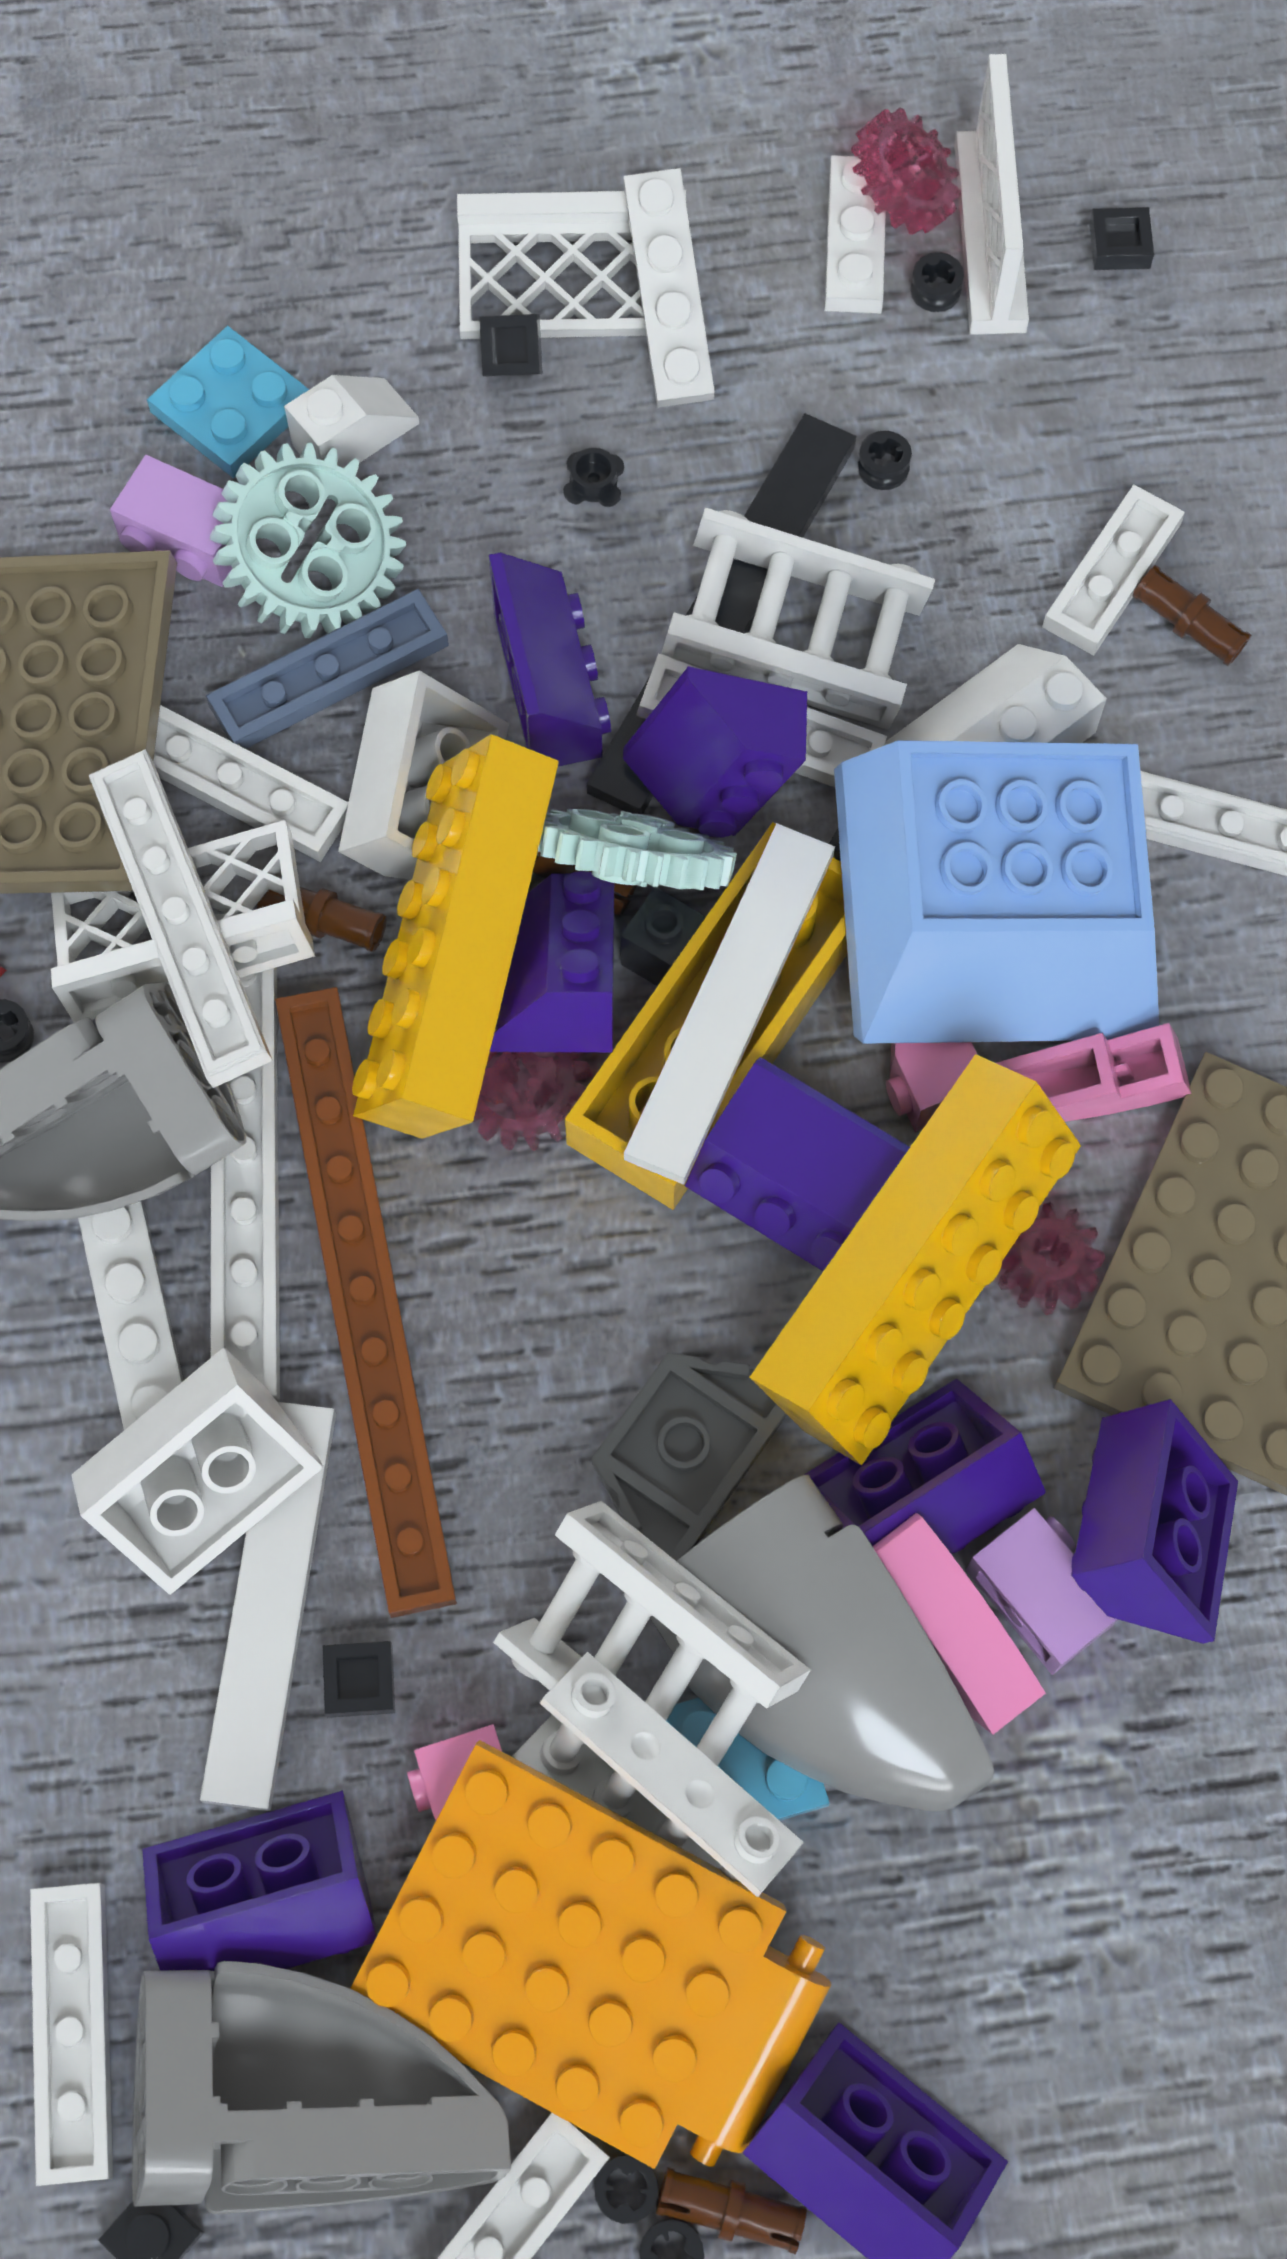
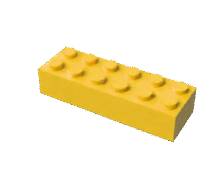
(455, 939)
(618, 1093)
(918, 1259)

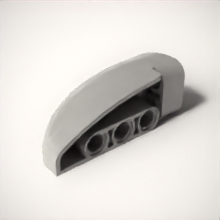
(110, 1113)
(878, 1700)
(297, 2097)

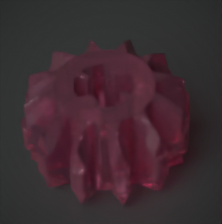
(1067, 1247)

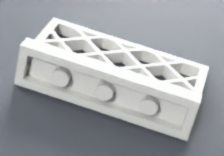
(992, 212)
(554, 219)
(254, 938)

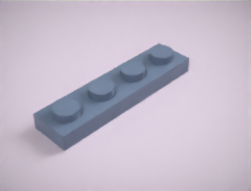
(328, 670)

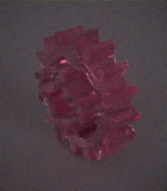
(906, 171)
(547, 1078)

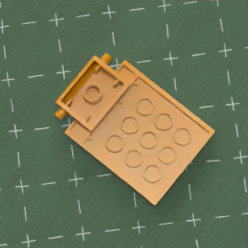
(594, 1966)

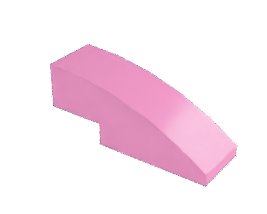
(1110, 1075)
(960, 1625)

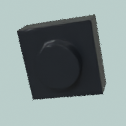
(1121, 238)
(511, 345)
(358, 1679)
(151, 2233)

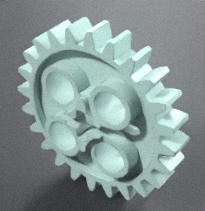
(261, 510)
(636, 849)

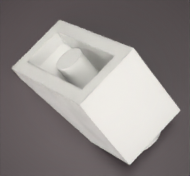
(349, 415)

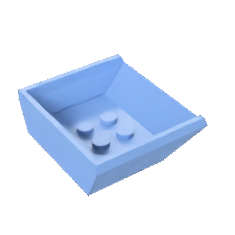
(996, 892)

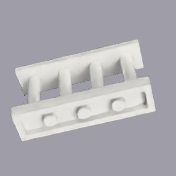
(851, 692)
(658, 1588)
(645, 1770)

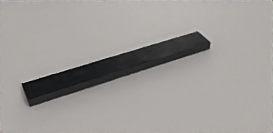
(785, 503)

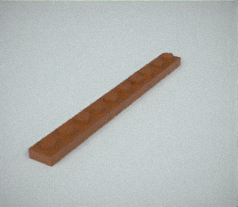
(365, 1306)

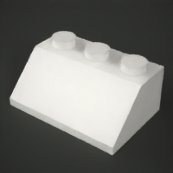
(1015, 699)
(405, 736)
(194, 1472)

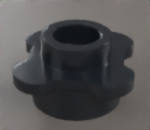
(594, 463)

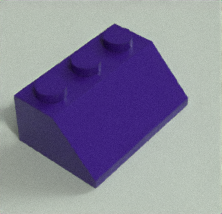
(546, 662)
(719, 748)
(561, 970)
(793, 1163)
(941, 1460)
(1156, 1523)
(260, 1890)
(875, 2155)

